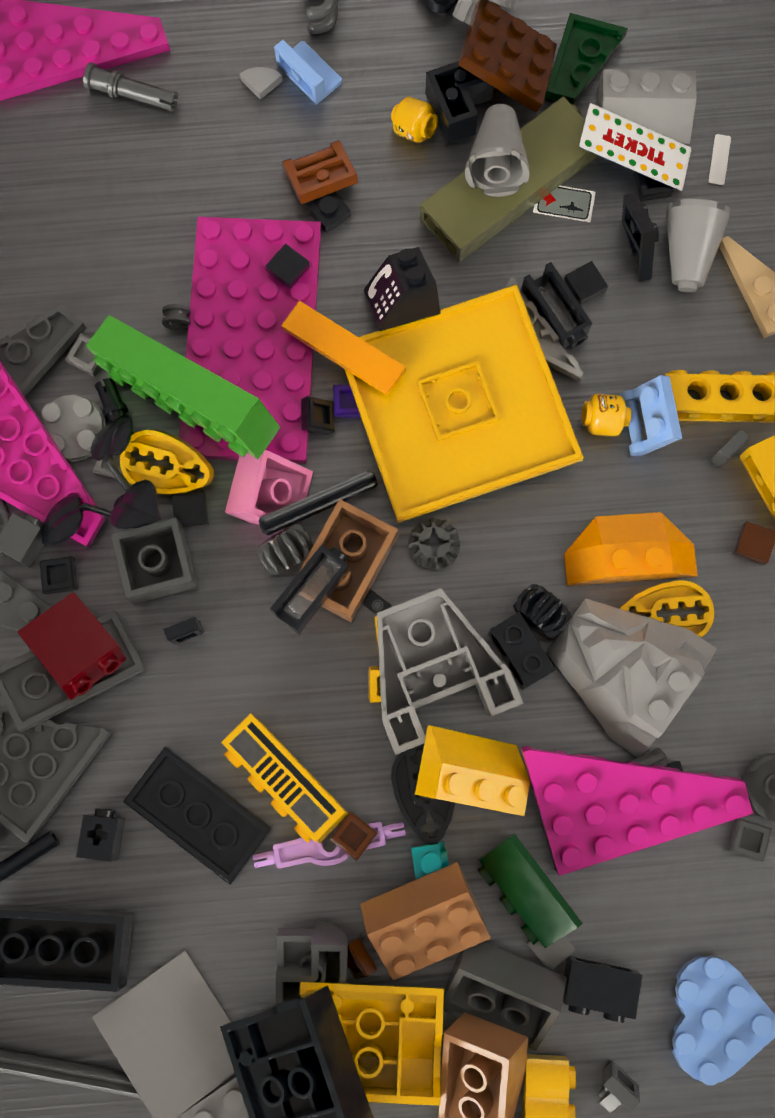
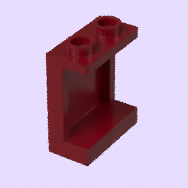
(72, 646)

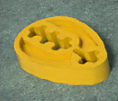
(164, 446)
(671, 595)

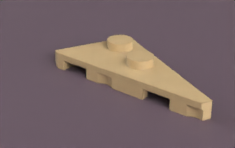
(755, 283)

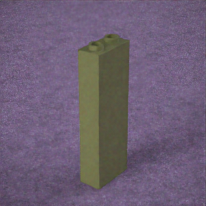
(469, 218)

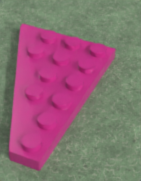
(33, 467)

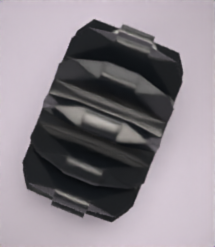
(542, 611)

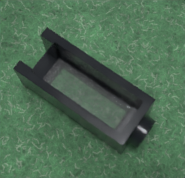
(558, 306)
(311, 588)

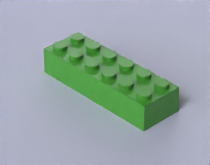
(184, 387)

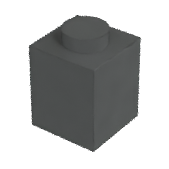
(22, 539)

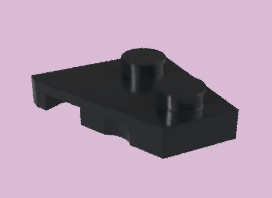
(640, 234)

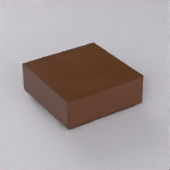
(755, 543)
(353, 836)
(359, 961)

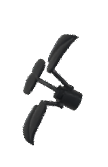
(131, 510)

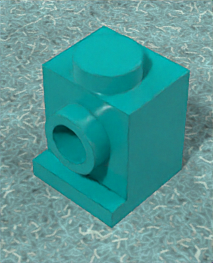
(429, 858)

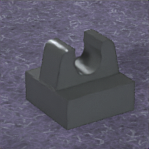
(618, 1089)

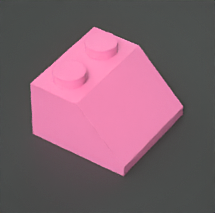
(266, 486)

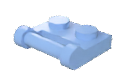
(658, 414)

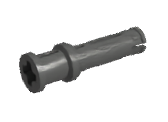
(117, 85)

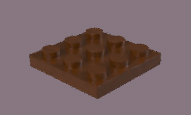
(508, 54)

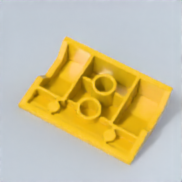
(392, 1038)

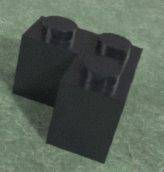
(453, 96)

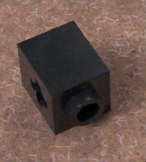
(92, 846)

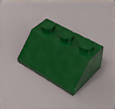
(528, 892)

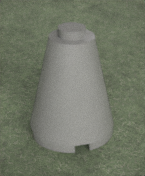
(498, 154)
(694, 239)

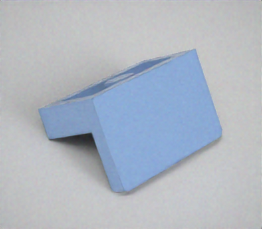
(307, 70)

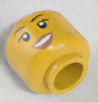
(414, 119)

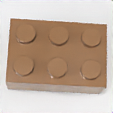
(365, 544)
(424, 921)

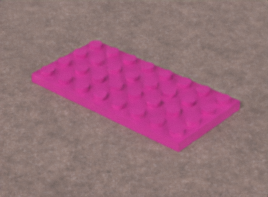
(239, 322)

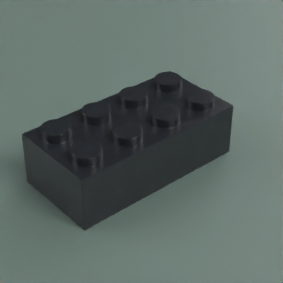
(64, 948)

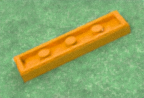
(343, 348)

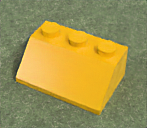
(473, 771)

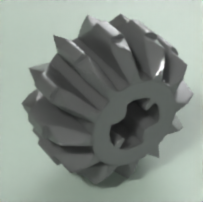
(285, 549)

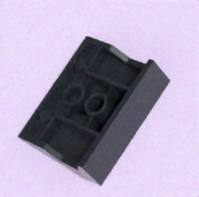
(296, 1061)

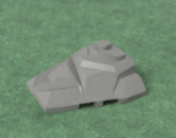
(630, 670)

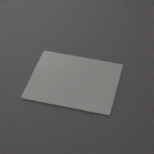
(169, 1038)

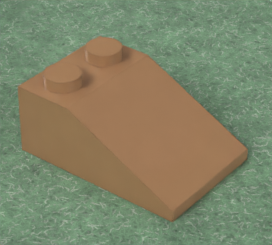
(481, 1069)

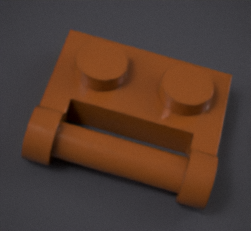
(320, 172)

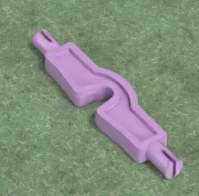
(301, 852)

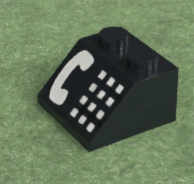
(402, 290)

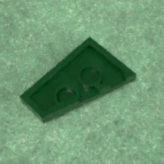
(581, 56)

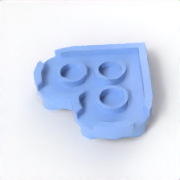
(720, 1020)

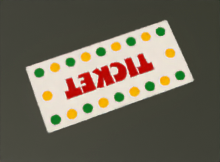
(635, 147)

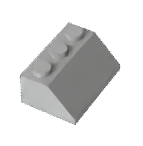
(652, 99)

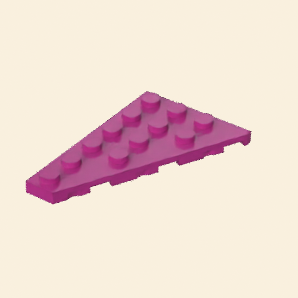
(56, 42)
(613, 808)

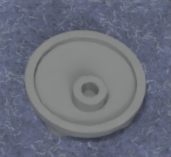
(73, 424)

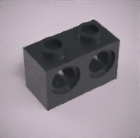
(521, 651)

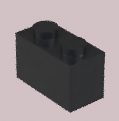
(601, 989)

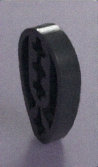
(413, 807)

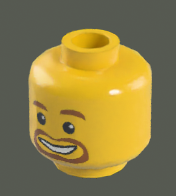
(605, 415)

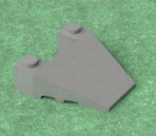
(430, 654)

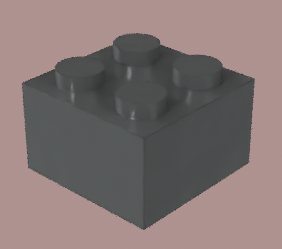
(154, 561)

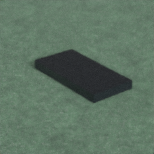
(198, 815)

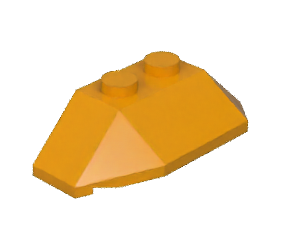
(629, 551)

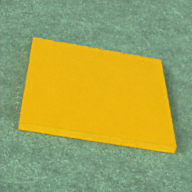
(468, 409)

